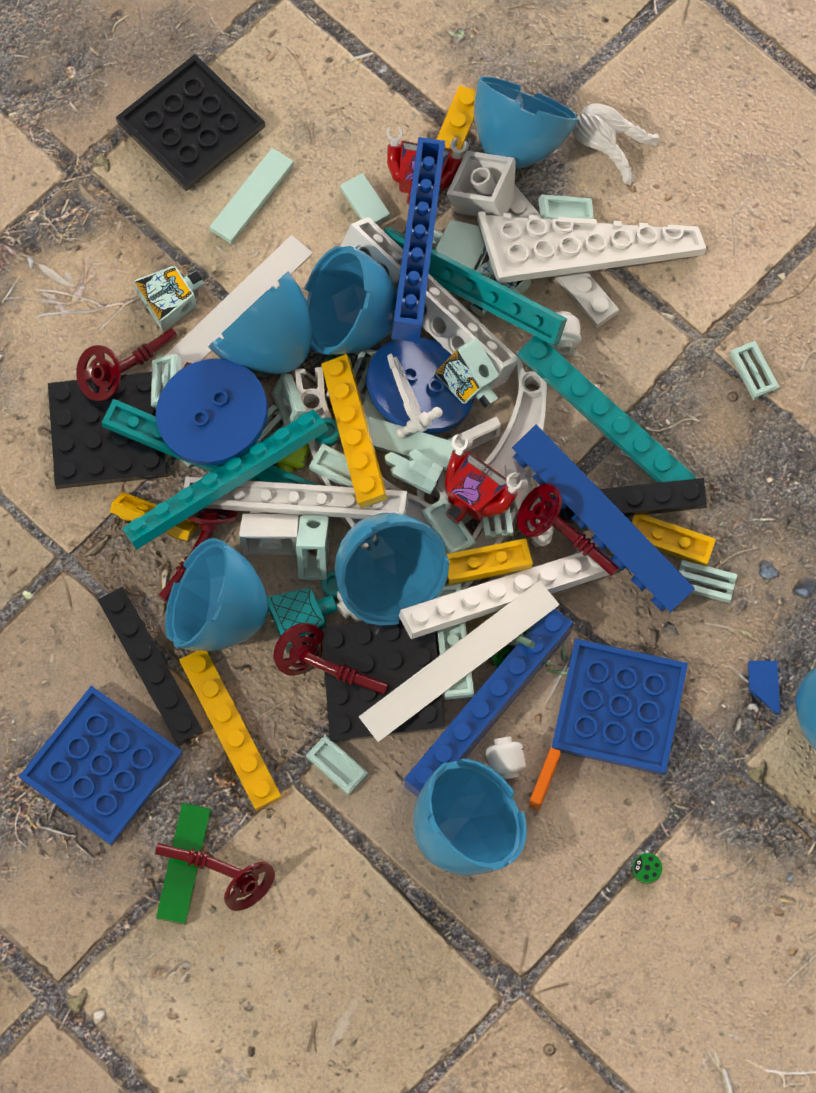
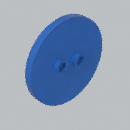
(419, 363)
(212, 411)

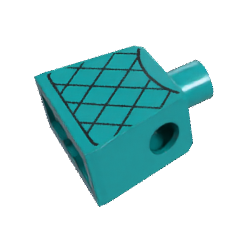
(299, 607)

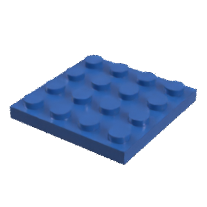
(619, 706)
(101, 765)

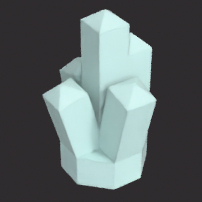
(417, 472)

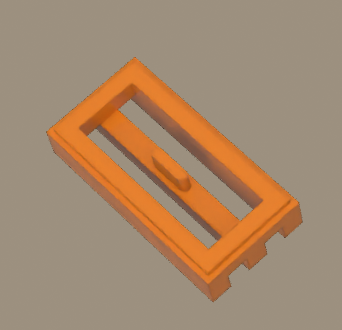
(545, 779)

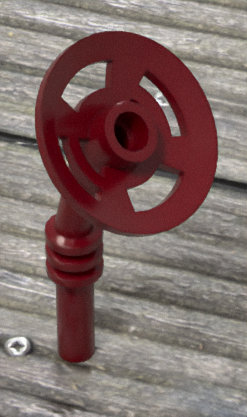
(107, 372)
(549, 517)
(208, 523)
(308, 658)
(243, 880)

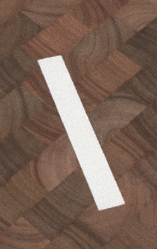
(196, 342)
(458, 661)

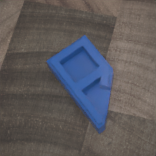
(764, 683)

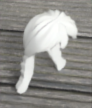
(598, 130)

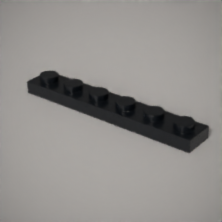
(652, 498)
(150, 666)

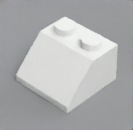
(483, 184)
(269, 533)

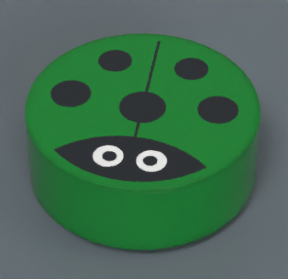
(647, 868)

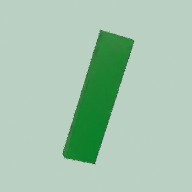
(180, 877)

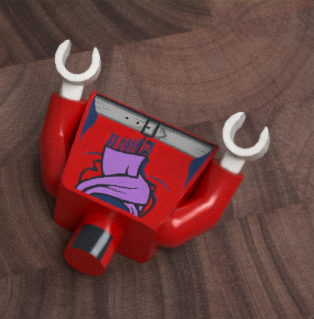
(402, 160)
(476, 486)

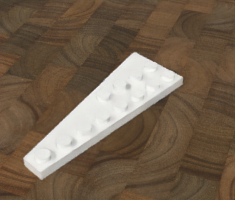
(565, 245)

